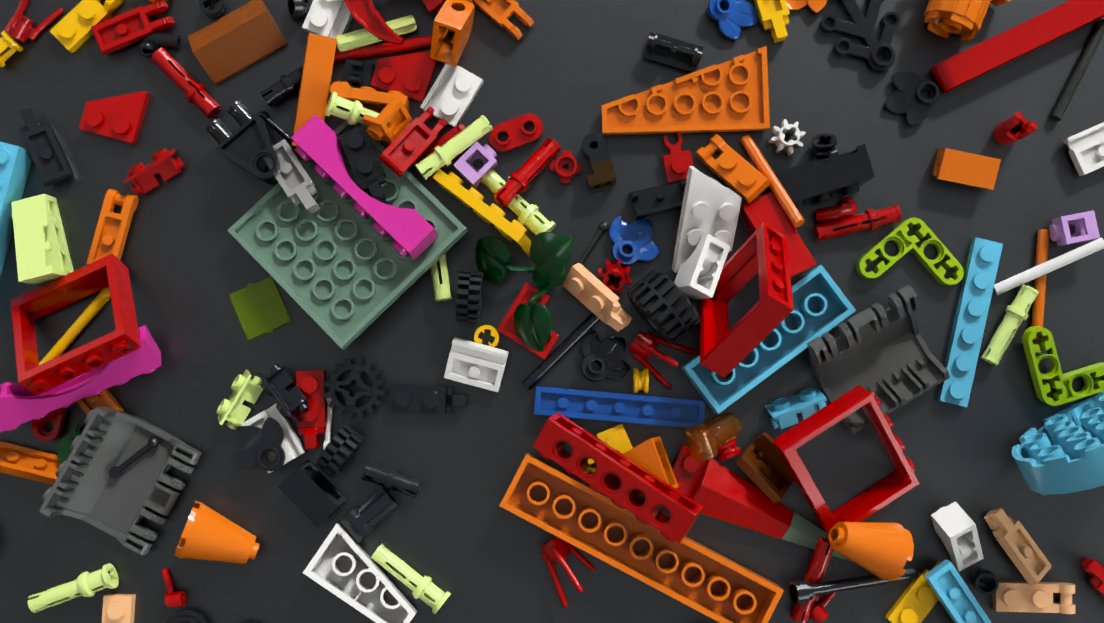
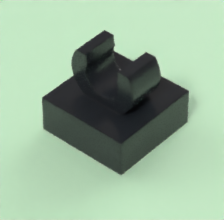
(358, 73)

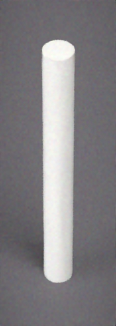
(1049, 266)

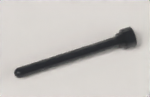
(801, 591)

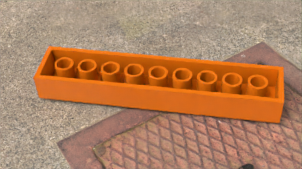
(616, 537)

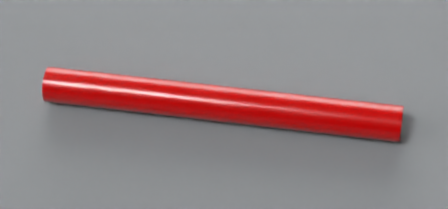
(383, 48)

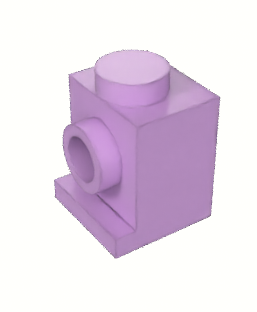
(475, 153)
(1082, 227)

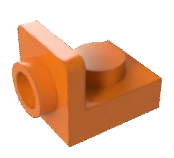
(389, 122)

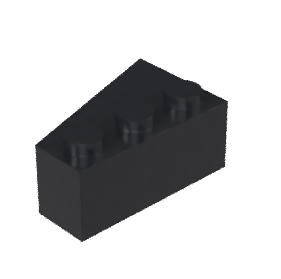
(827, 176)

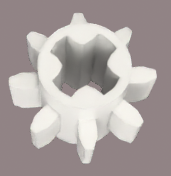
(780, 133)

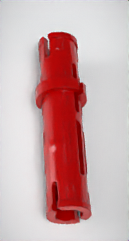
(193, 91)
(520, 179)
(888, 216)
(814, 574)

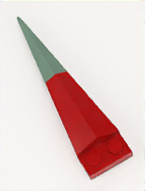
(739, 502)

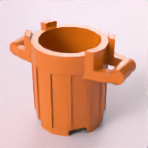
(957, 16)

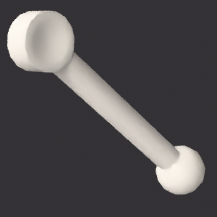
(328, 423)

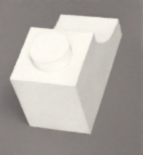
(702, 270)
(958, 535)

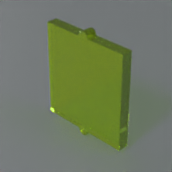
(260, 308)

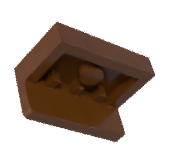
(765, 467)

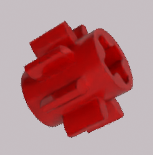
(618, 270)

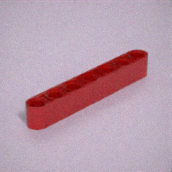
(1016, 42)

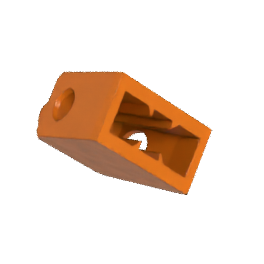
(457, 17)
(653, 458)

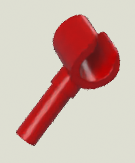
(172, 597)
(818, 612)

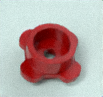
(566, 159)

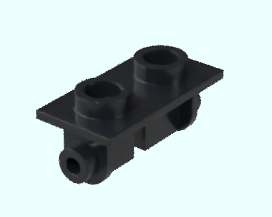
(673, 52)
(290, 401)

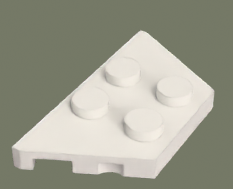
(705, 210)

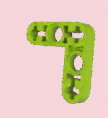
(907, 243)
(1061, 382)

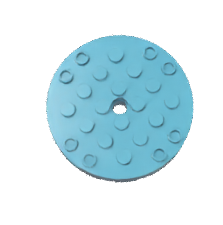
(1062, 453)

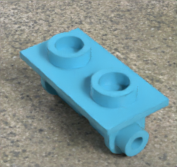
(785, 409)

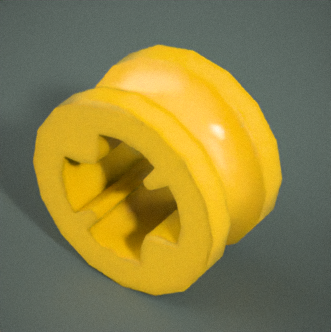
(494, 333)
(640, 380)

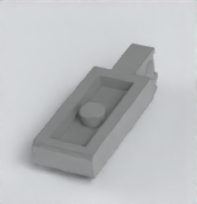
(294, 177)

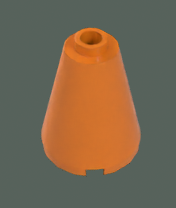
(215, 538)
(874, 546)

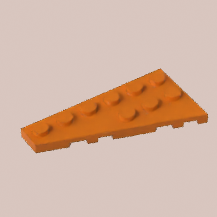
(708, 100)

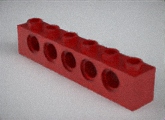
(632, 477)

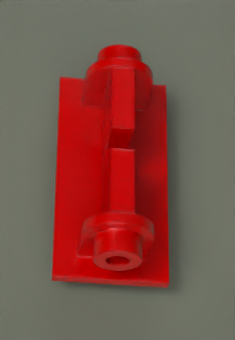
(144, 176)

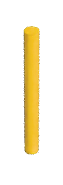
(78, 326)

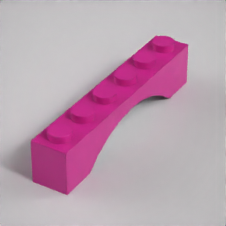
(403, 225)
(22, 405)

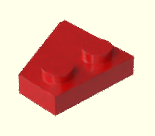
(406, 74)
(116, 116)

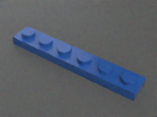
(619, 407)

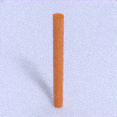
(775, 185)
(1040, 282)

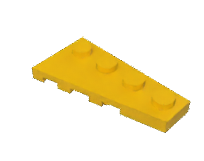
(492, 214)

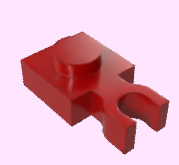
(677, 161)

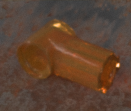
(706, 438)

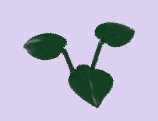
(551, 256)

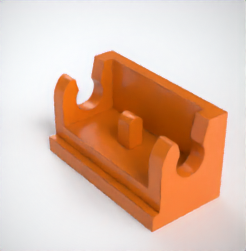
(966, 168)

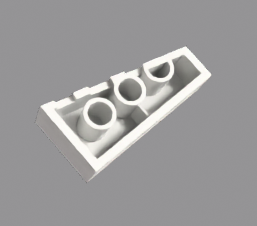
(356, 579)

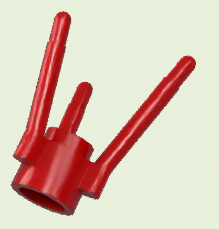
(21, 26)
(644, 346)
(556, 551)

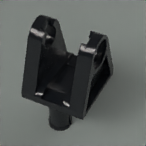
(247, 144)

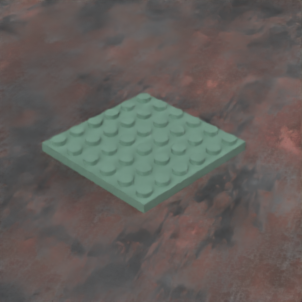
(335, 257)

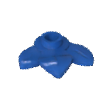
(736, 15)
(634, 237)

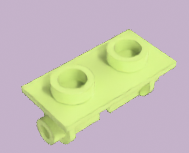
(233, 409)

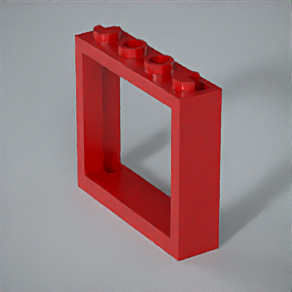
(762, 252)
(58, 294)
(874, 497)

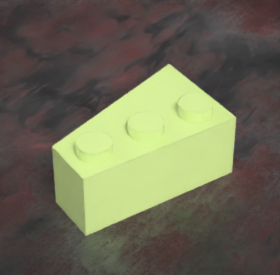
(40, 240)

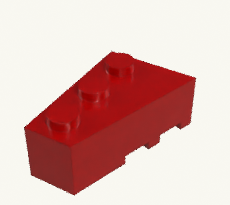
(769, 211)

